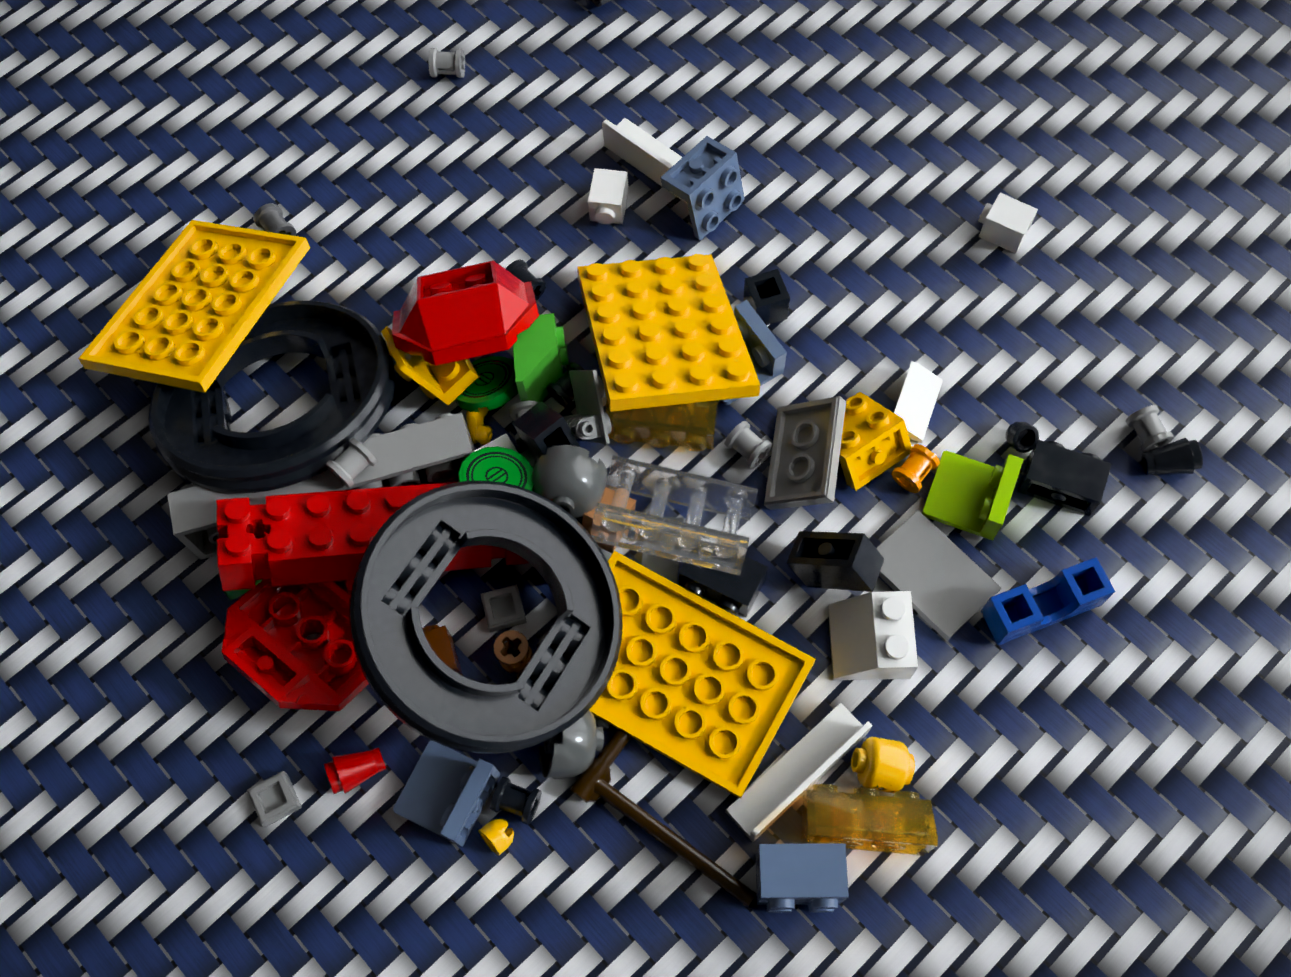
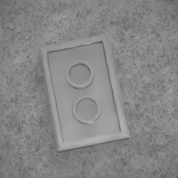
(805, 454)
(942, 579)

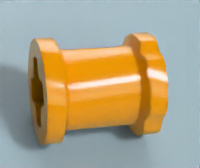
(915, 468)

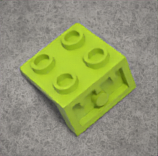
(972, 493)

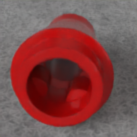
(353, 769)

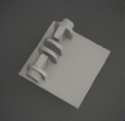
(591, 421)

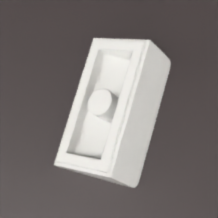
(918, 400)

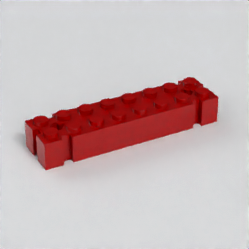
(317, 536)

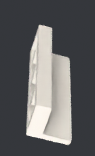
(639, 149)
(797, 771)

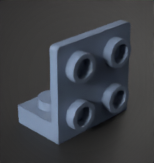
(708, 183)
(763, 347)
(446, 792)

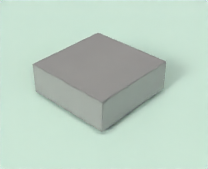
(503, 608)
(274, 799)

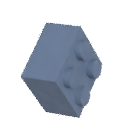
(801, 876)

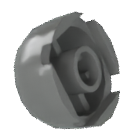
(570, 479)
(571, 749)

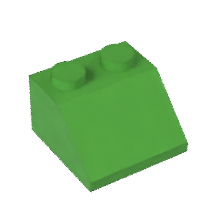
(539, 357)

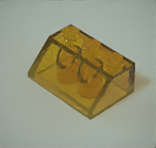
(676, 425)
(869, 821)

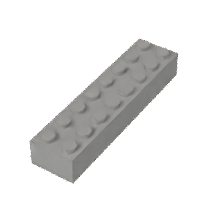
(405, 457)

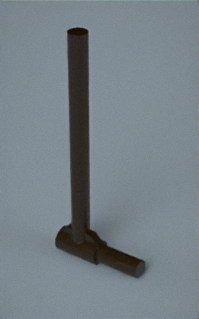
(595, 784)

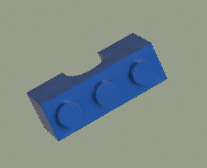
(1064, 596)

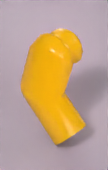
(476, 427)

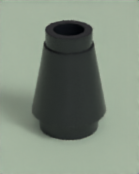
(1173, 458)

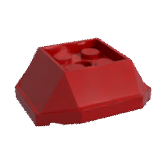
(464, 313)
(270, 648)

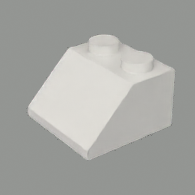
(873, 637)

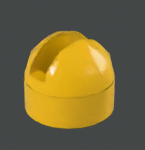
(497, 836)

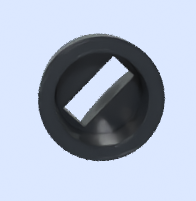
(1022, 436)

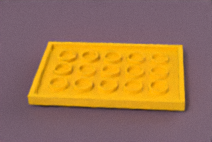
(195, 305)
(665, 333)
(697, 679)

